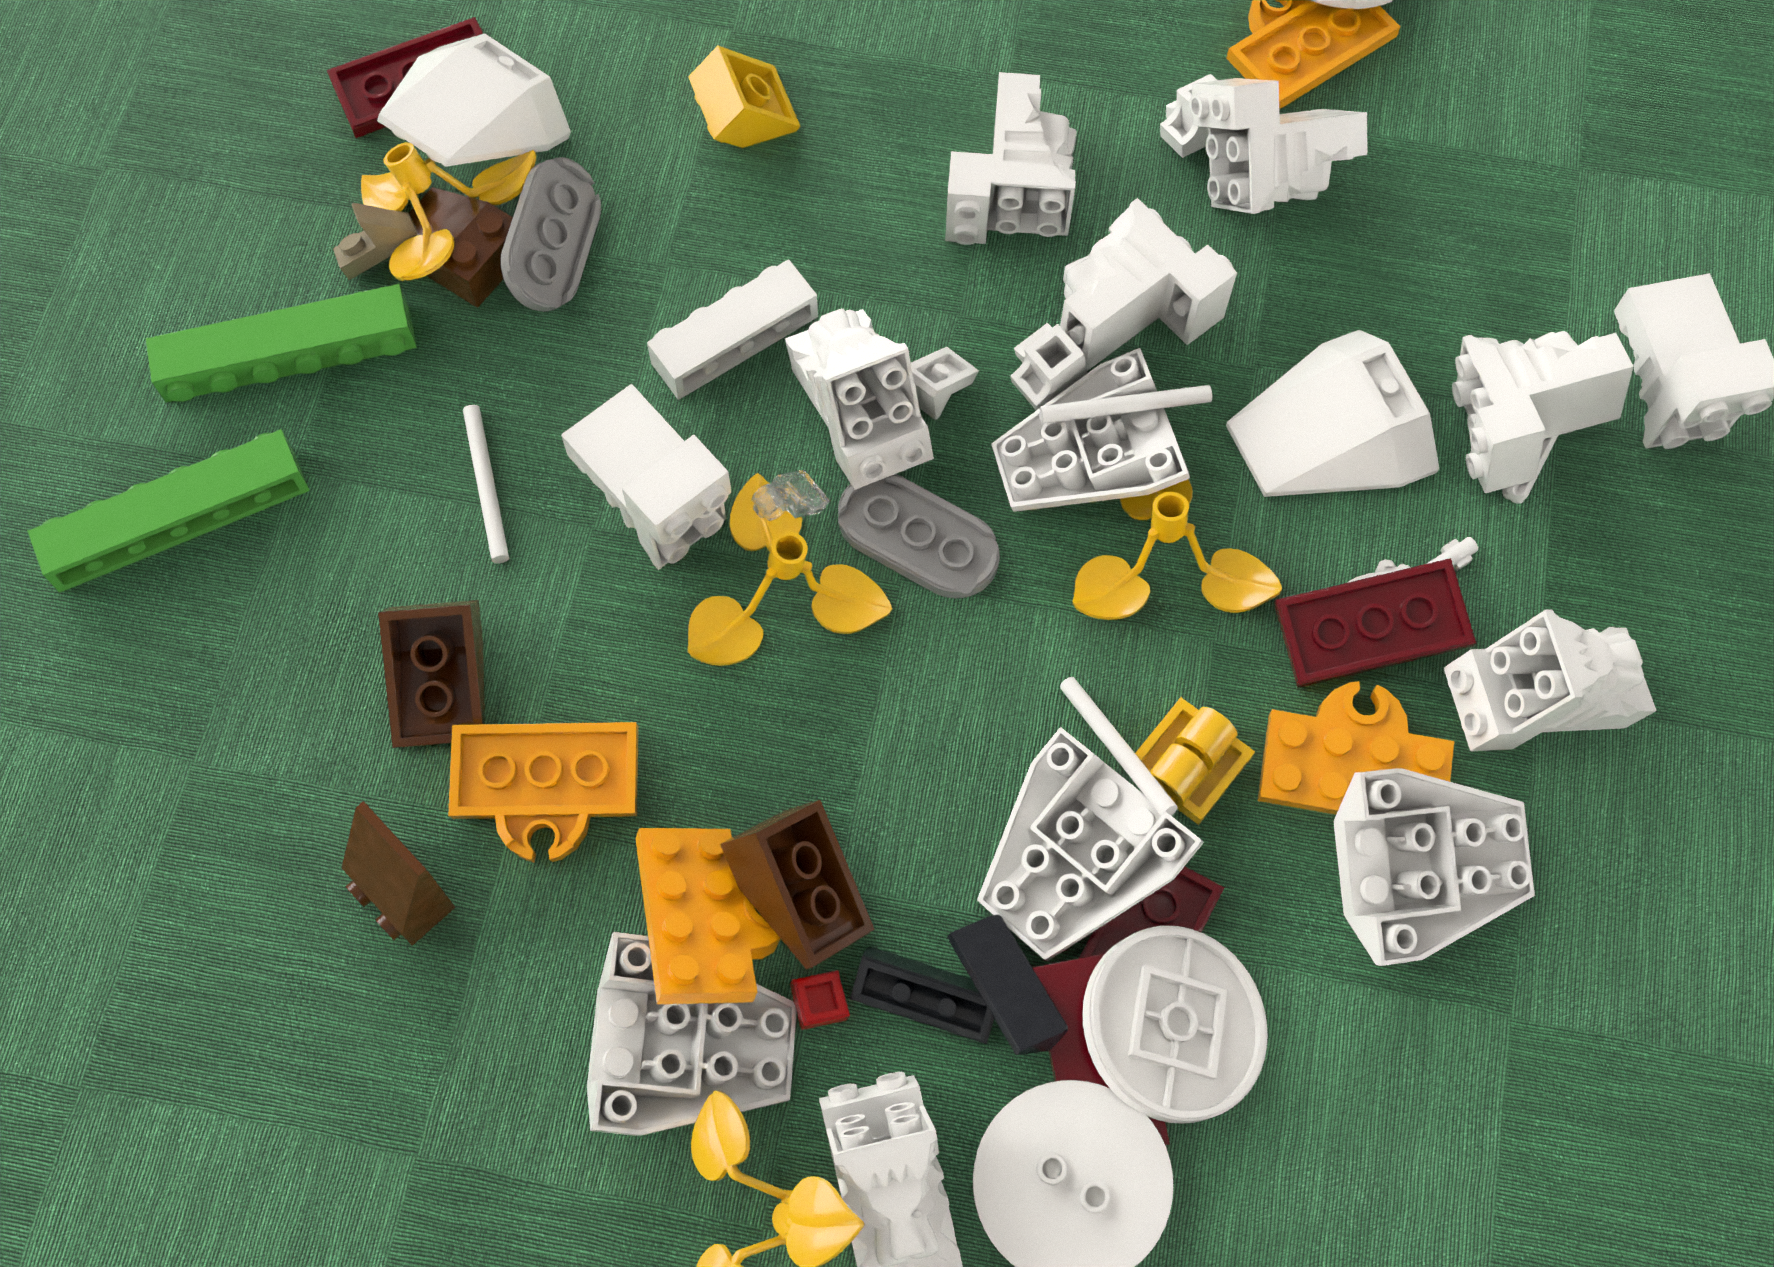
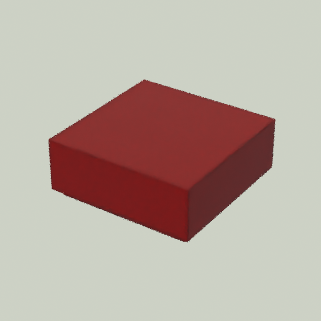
(819, 1000)

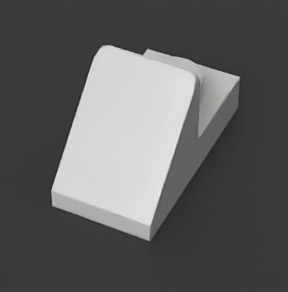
(939, 377)

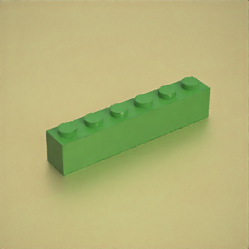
(280, 343)
(167, 511)

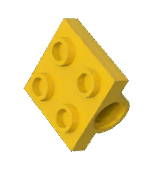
(1194, 757)

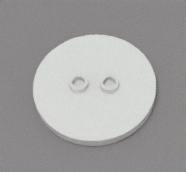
(1175, 1024)
(1072, 1179)

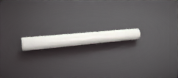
(1125, 404)
(485, 484)
(1118, 747)

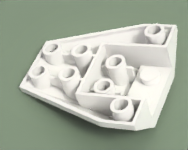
(475, 104)
(1338, 423)
(1092, 455)
(1079, 849)
(1426, 861)
(664, 1060)

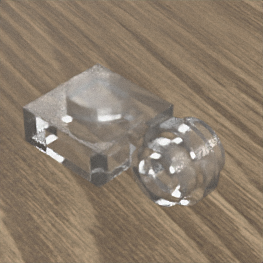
(791, 493)

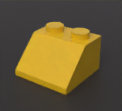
(742, 99)

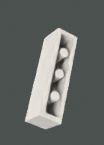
(733, 328)

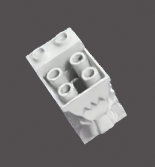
(1268, 154)
(1025, 180)
(1140, 277)
(1692, 361)
(1531, 393)
(863, 395)
(660, 482)
(1548, 680)
(890, 1173)

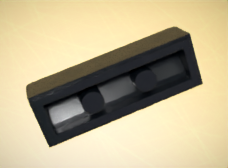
(1009, 985)
(922, 994)

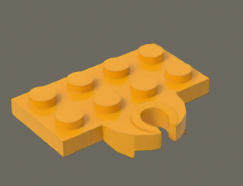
(1307, 43)
(1315, 758)
(543, 779)
(698, 918)

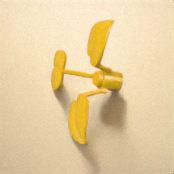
(411, 176)
(1113, 591)
(844, 599)
(809, 1220)

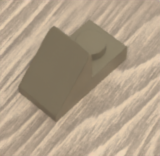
(381, 236)

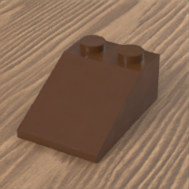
(478, 242)
(432, 670)
(391, 879)
(800, 882)

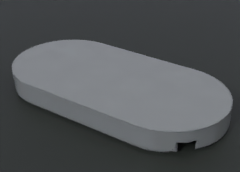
(550, 234)
(920, 536)

